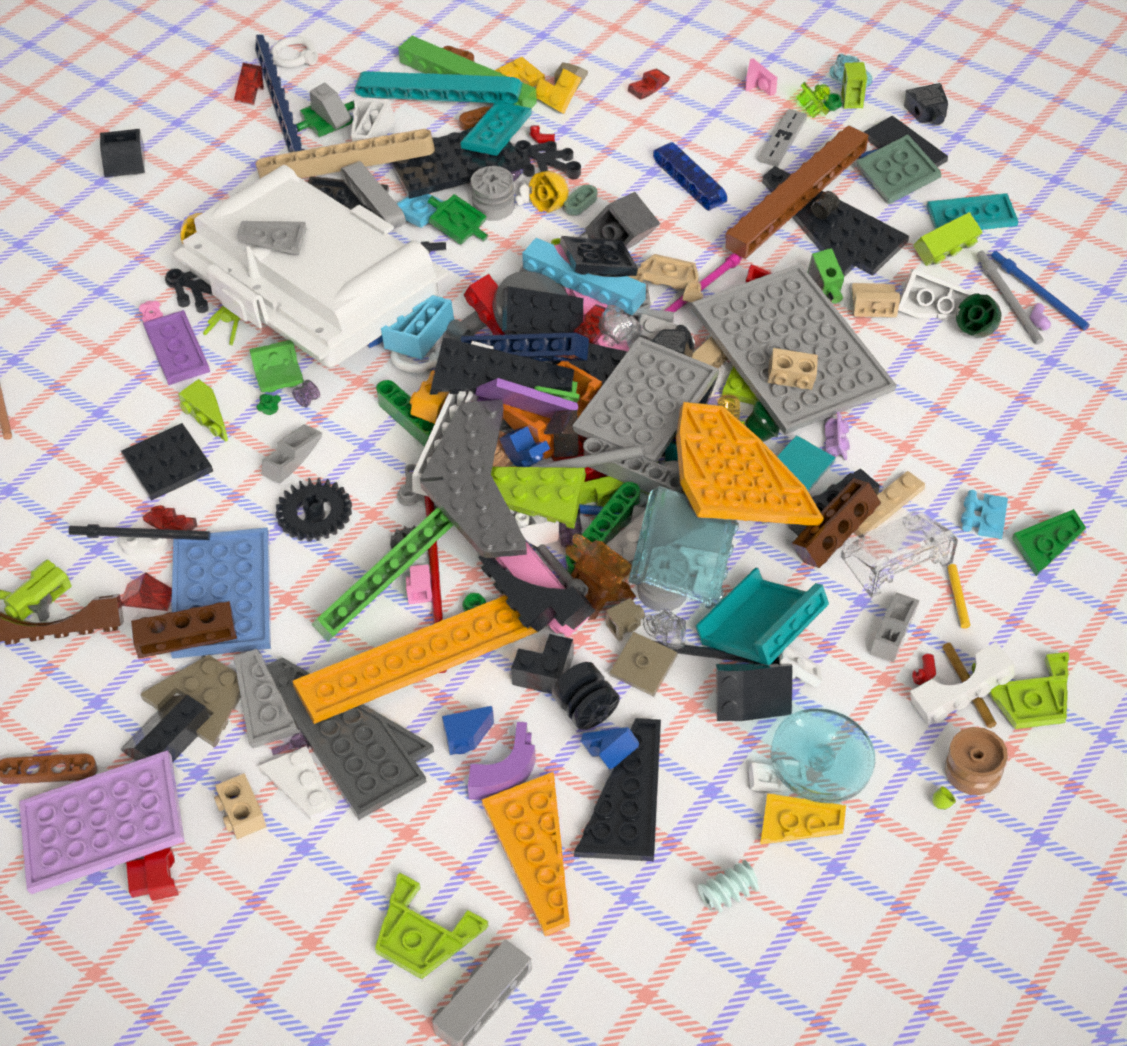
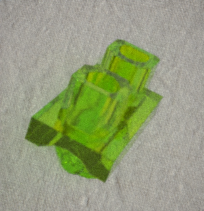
(807, 95)

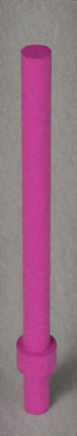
(730, 262)

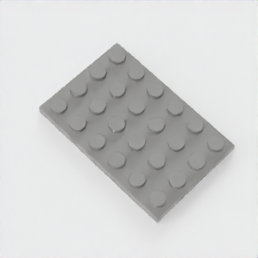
(645, 398)

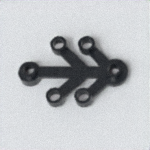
(528, 151)
(177, 279)

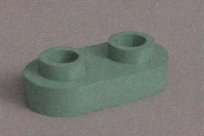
(581, 199)

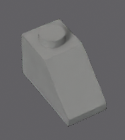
(329, 105)

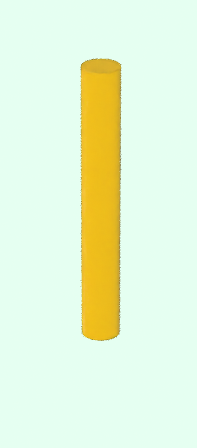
(958, 596)

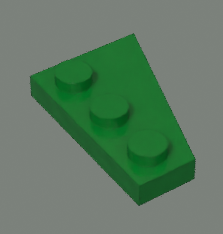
(1048, 539)

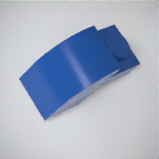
(522, 448)

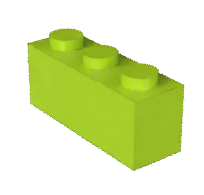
(948, 239)

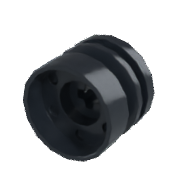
(585, 695)

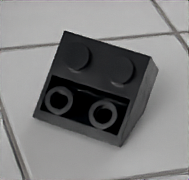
(122, 152)

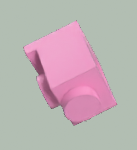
(419, 584)

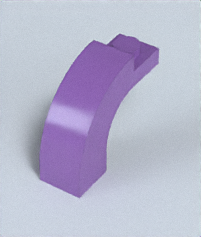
(514, 770)

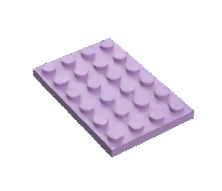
(100, 822)

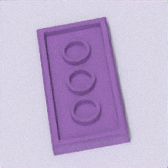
(176, 347)
(524, 397)

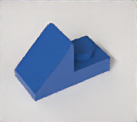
(610, 744)

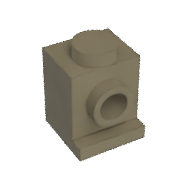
(624, 618)

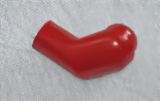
(539, 137)
(927, 672)

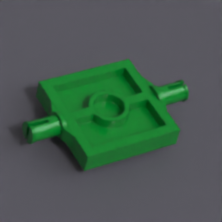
(317, 123)
(457, 219)

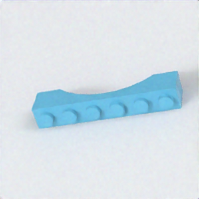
(616, 291)

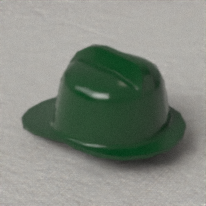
(762, 423)

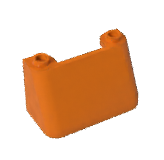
(517, 418)

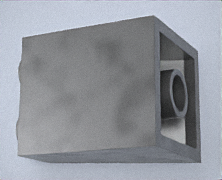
(624, 220)

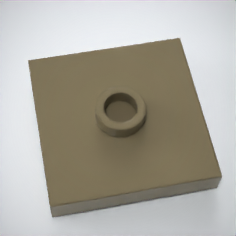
(643, 664)

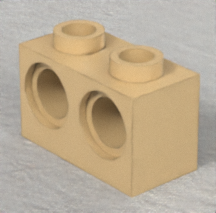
(792, 368)
(243, 805)

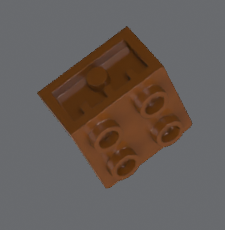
(599, 596)

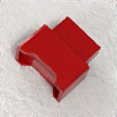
(152, 875)

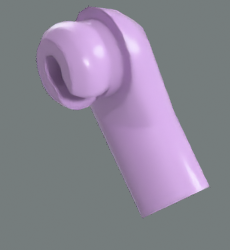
(1038, 318)

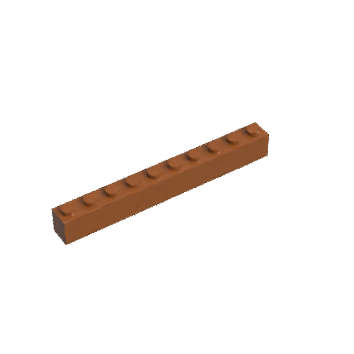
(796, 192)

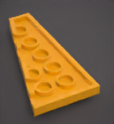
(531, 838)

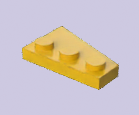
(800, 818)

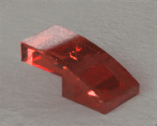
(650, 83)
(590, 327)

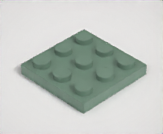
(898, 169)

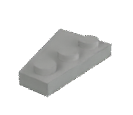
(275, 235)

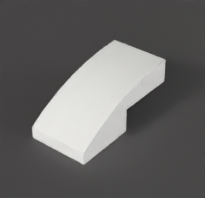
(763, 778)

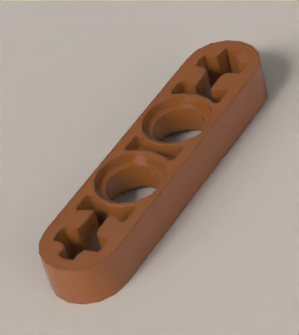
(46, 764)

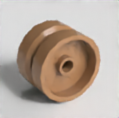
(976, 761)

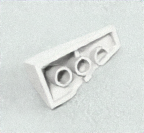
(931, 297)

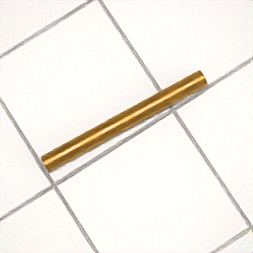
(964, 675)

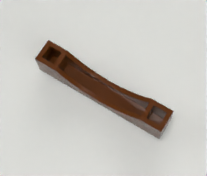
(100, 613)

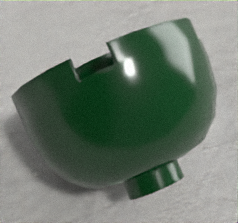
(979, 315)

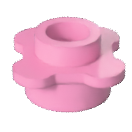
(150, 305)

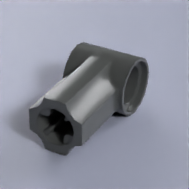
(466, 327)

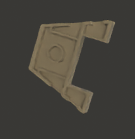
(209, 684)

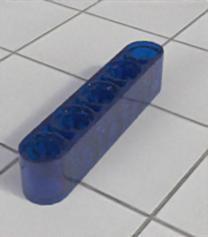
(690, 176)

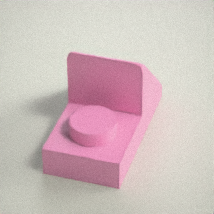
(761, 77)

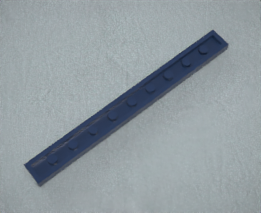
(277, 95)

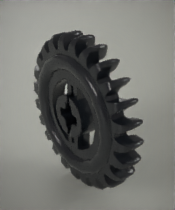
(312, 499)

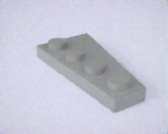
(262, 702)

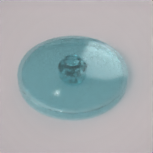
(822, 755)

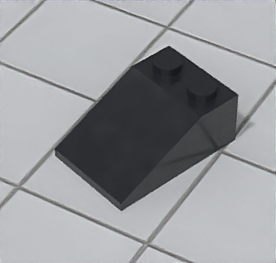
(753, 691)

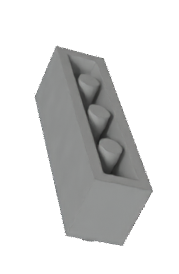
(482, 995)

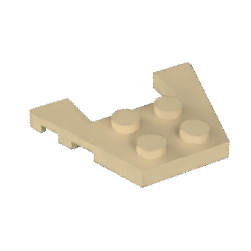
(671, 272)

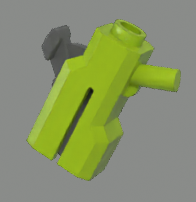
(37, 592)

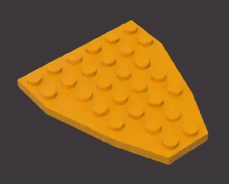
(734, 473)

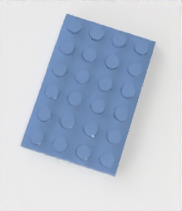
(225, 569)

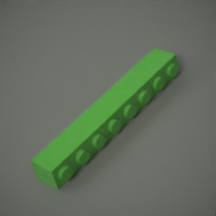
(436, 60)
(382, 574)

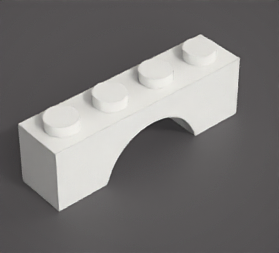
(938, 700)

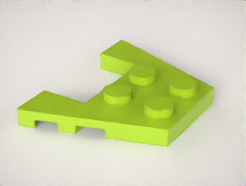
(1038, 699)
(416, 941)

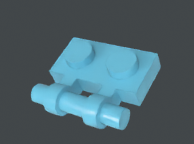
(992, 514)

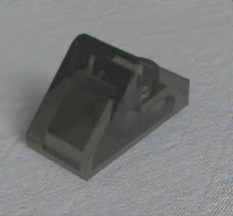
(564, 435)

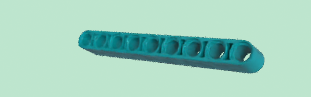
(438, 87)

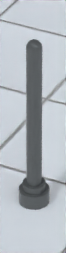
(560, 570)

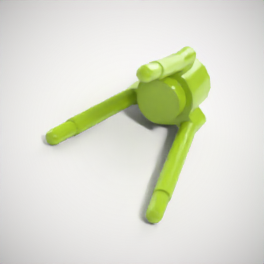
(226, 316)

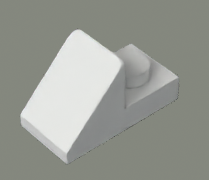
(803, 668)

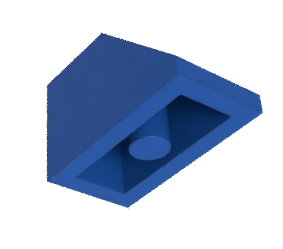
(467, 729)

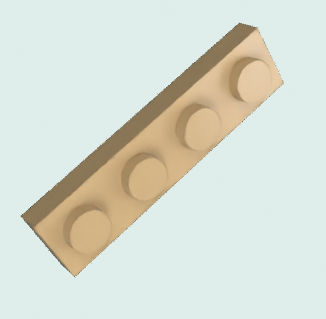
(892, 500)

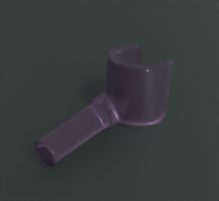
(297, 742)

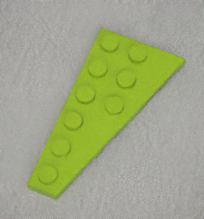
(542, 491)

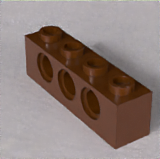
(840, 520)
(183, 629)

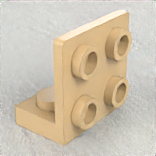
(875, 300)

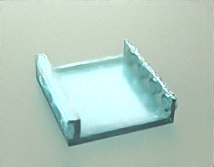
(681, 549)

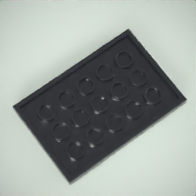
(450, 165)

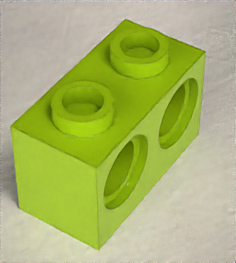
(853, 85)

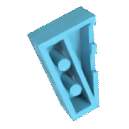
(420, 329)

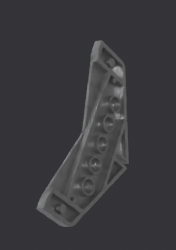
(462, 482)

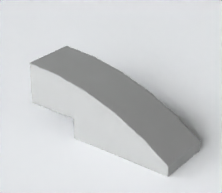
(290, 453)
(894, 627)

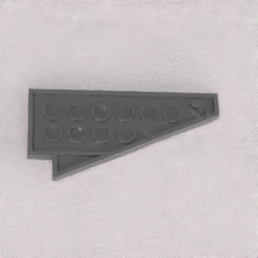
(359, 748)

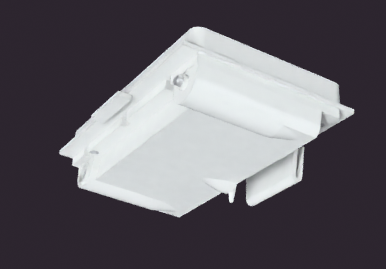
(332, 293)

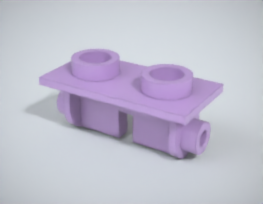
(836, 430)

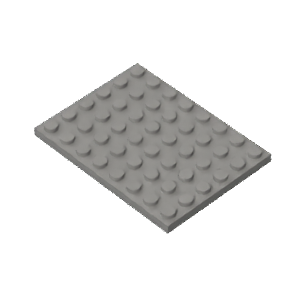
(793, 315)

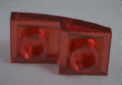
(167, 519)

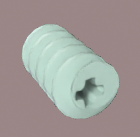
(728, 886)

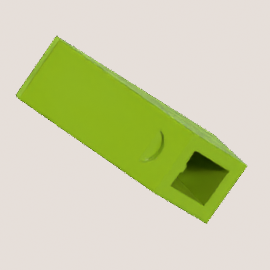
(201, 403)

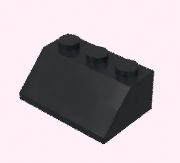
(169, 729)

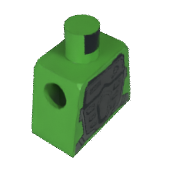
(827, 274)

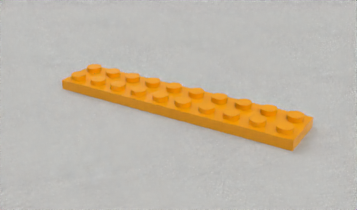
(409, 659)

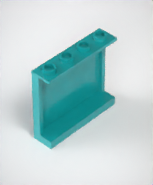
(760, 618)

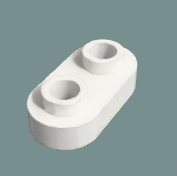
(143, 546)

